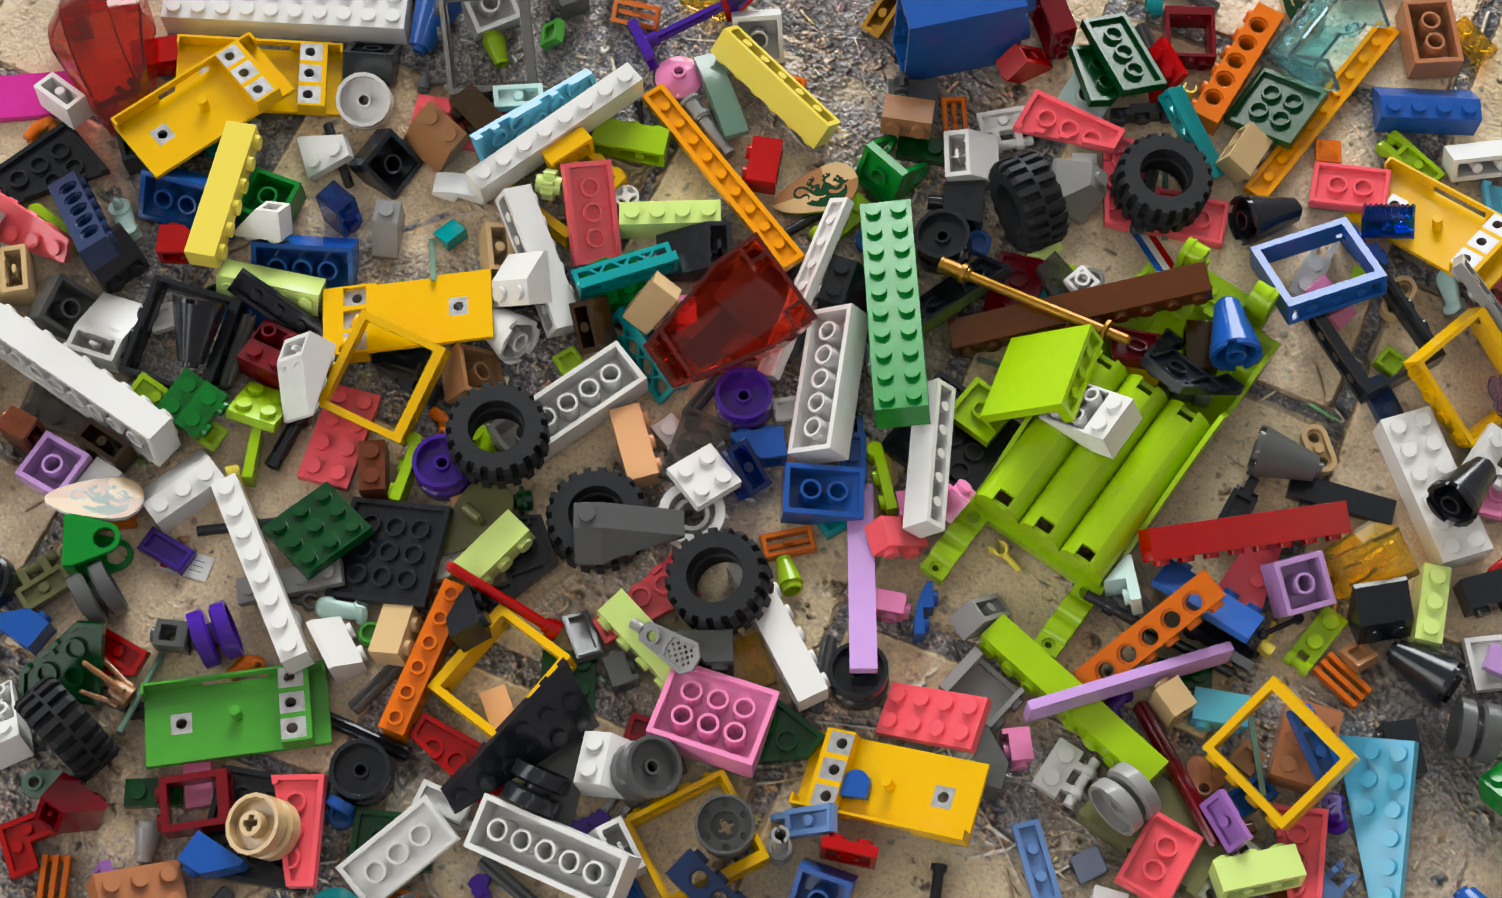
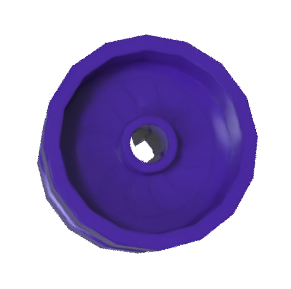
(744, 398)
(436, 471)
(210, 636)

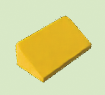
(569, 149)

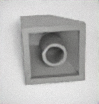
(1081, 185)

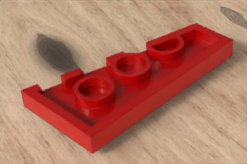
(445, 745)

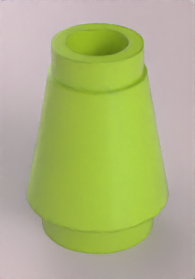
(495, 46)
(788, 576)

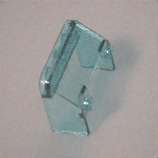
(1315, 31)

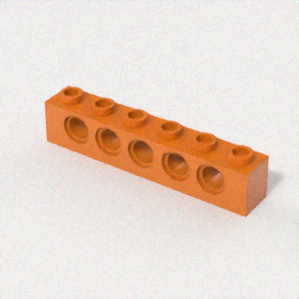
(1265, 22)
(1201, 584)
(421, 667)

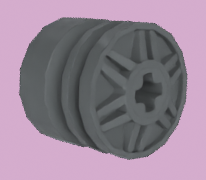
(729, 809)

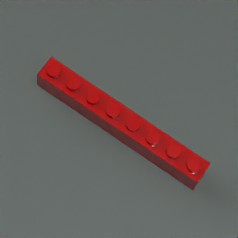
(1244, 531)

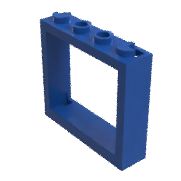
(1329, 297)

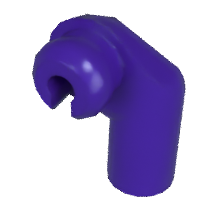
(1118, 701)

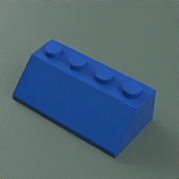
(1426, 111)
(172, 197)
(311, 255)
(1234, 617)

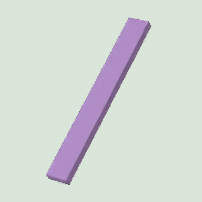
(862, 593)
(1127, 681)

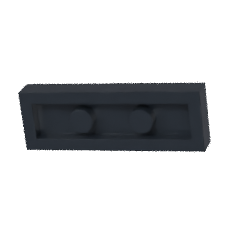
(1209, 635)

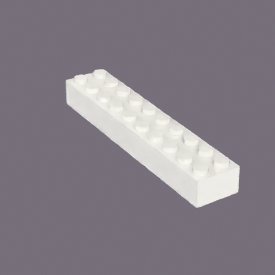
(293, 19)
(86, 387)

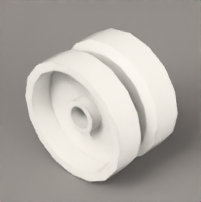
(351, 95)

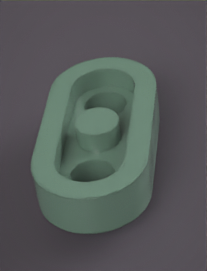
(45, 777)

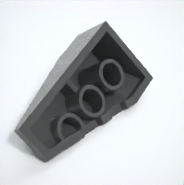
(616, 530)

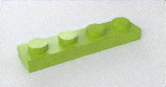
(155, 391)

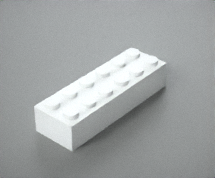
(828, 385)
(580, 399)
(1416, 459)
(550, 850)

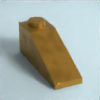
(880, 18)

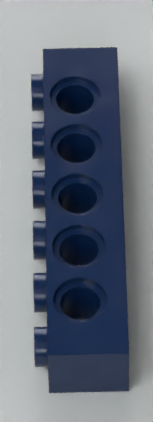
(84, 220)
(681, 875)

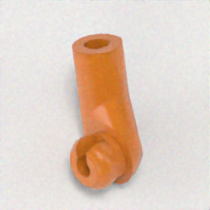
(38, 127)

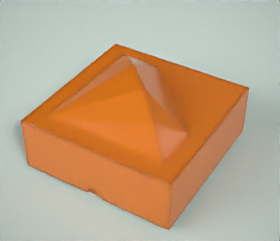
(1327, 151)

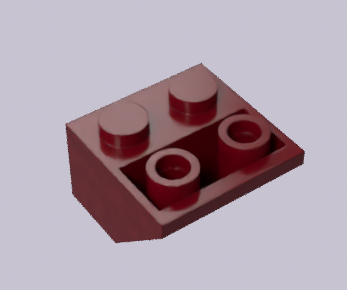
(261, 353)
(70, 806)

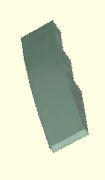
(721, 96)

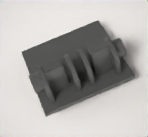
(915, 88)

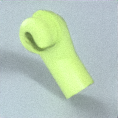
(1046, 252)

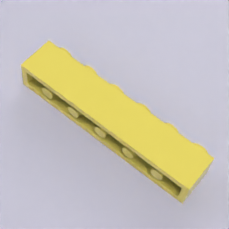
(775, 86)
(223, 195)

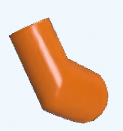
(440, 417)
(247, 662)

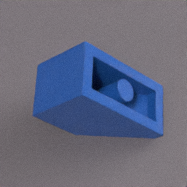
(27, 628)
(209, 859)

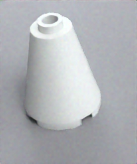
(512, 335)

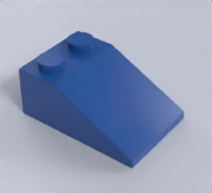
(821, 493)
(822, 881)

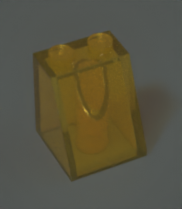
(1368, 555)

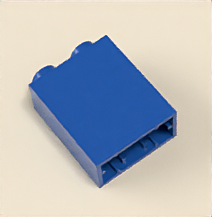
(956, 35)

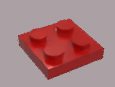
(839, 850)

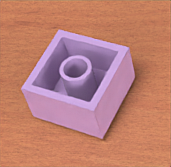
(52, 464)
(1298, 584)

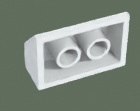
(181, 491)

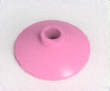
(682, 84)

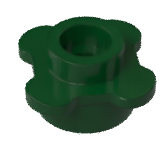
(523, 500)

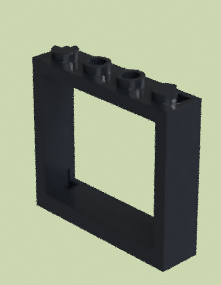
(148, 314)
(1347, 364)

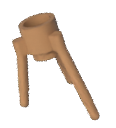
(121, 692)

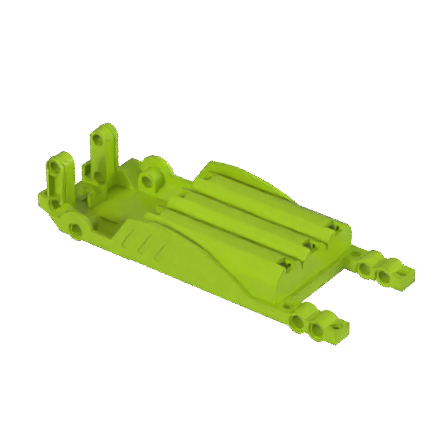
(1096, 497)

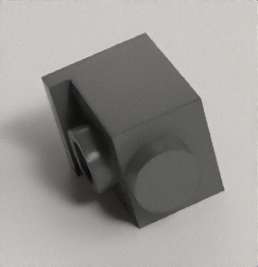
(165, 630)
(620, 671)

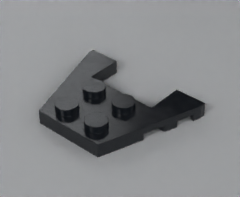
(405, 369)
(1181, 374)
(530, 565)

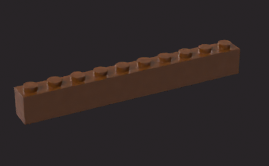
(1111, 301)

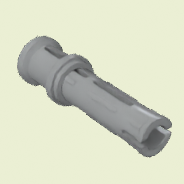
(703, 119)
(780, 846)

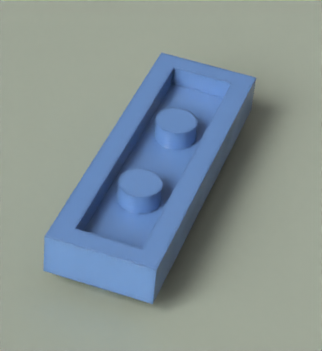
(1035, 859)

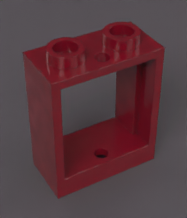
(1192, 18)
(1054, 27)
(225, 801)

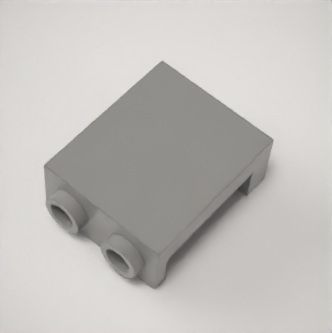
(978, 678)

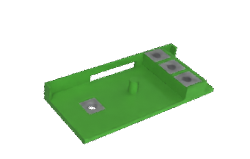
(236, 715)

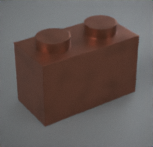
(21, 429)
(373, 469)

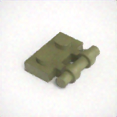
(46, 586)

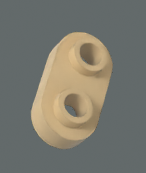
(1409, 286)
(1322, 447)

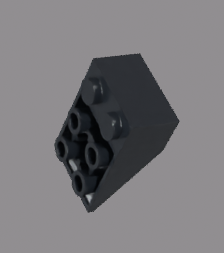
(697, 248)

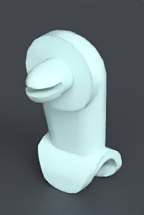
(122, 213)
(1450, 293)
(330, 607)

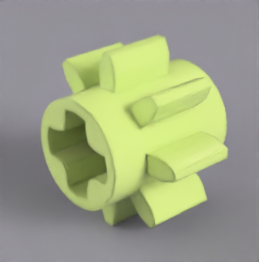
(549, 184)

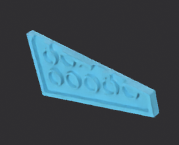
(511, 125)
(1381, 809)

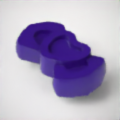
(1337, 818)
(587, 824)
(480, 886)

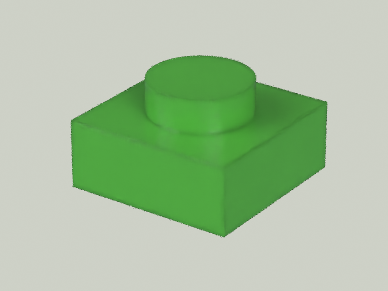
(552, 34)

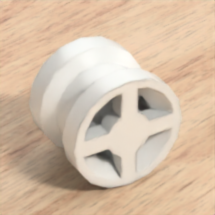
(626, 194)

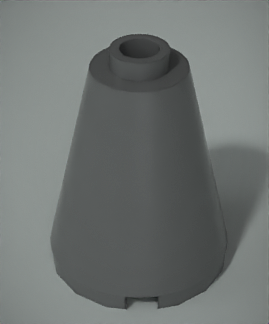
(1282, 458)

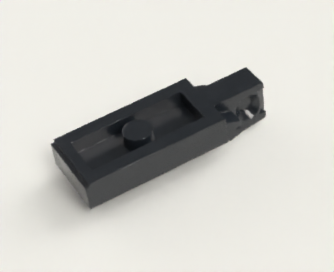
(1139, 114)
(1241, 499)

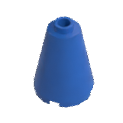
(425, 23)
(1232, 337)

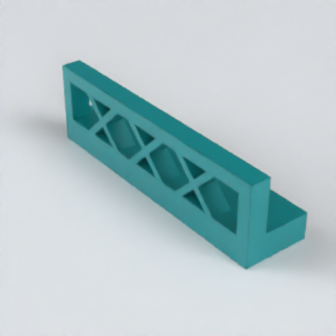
(1188, 125)
(624, 274)
(640, 338)

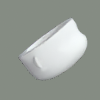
(714, 514)

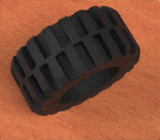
(1170, 156)
(1028, 201)
(492, 404)
(587, 487)
(700, 555)
(67, 728)

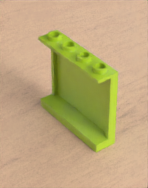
(1043, 375)

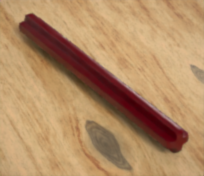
(1175, 769)

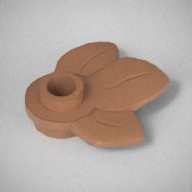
(1204, 776)

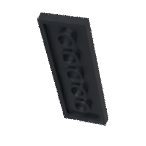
(952, 297)

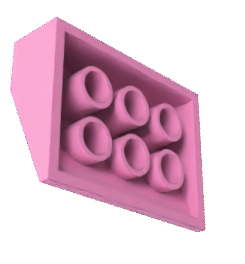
(715, 718)

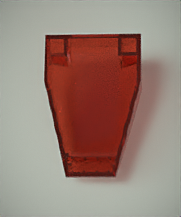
(106, 52)
(730, 317)

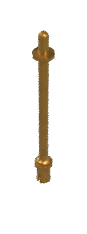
(964, 274)

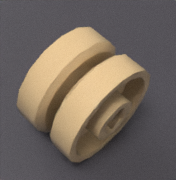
(263, 826)

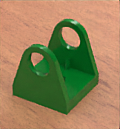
(896, 179)
(84, 545)

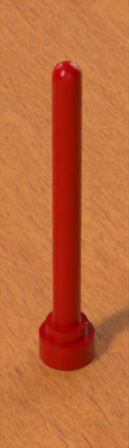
(548, 626)

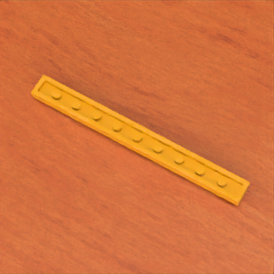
(1349, 77)
(722, 176)

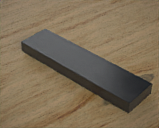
(273, 304)
(1359, 503)

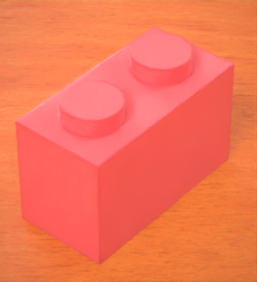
(891, 541)

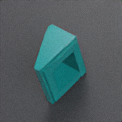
(451, 234)

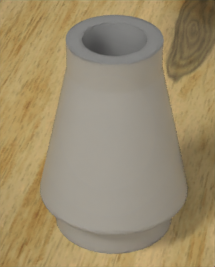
(146, 841)

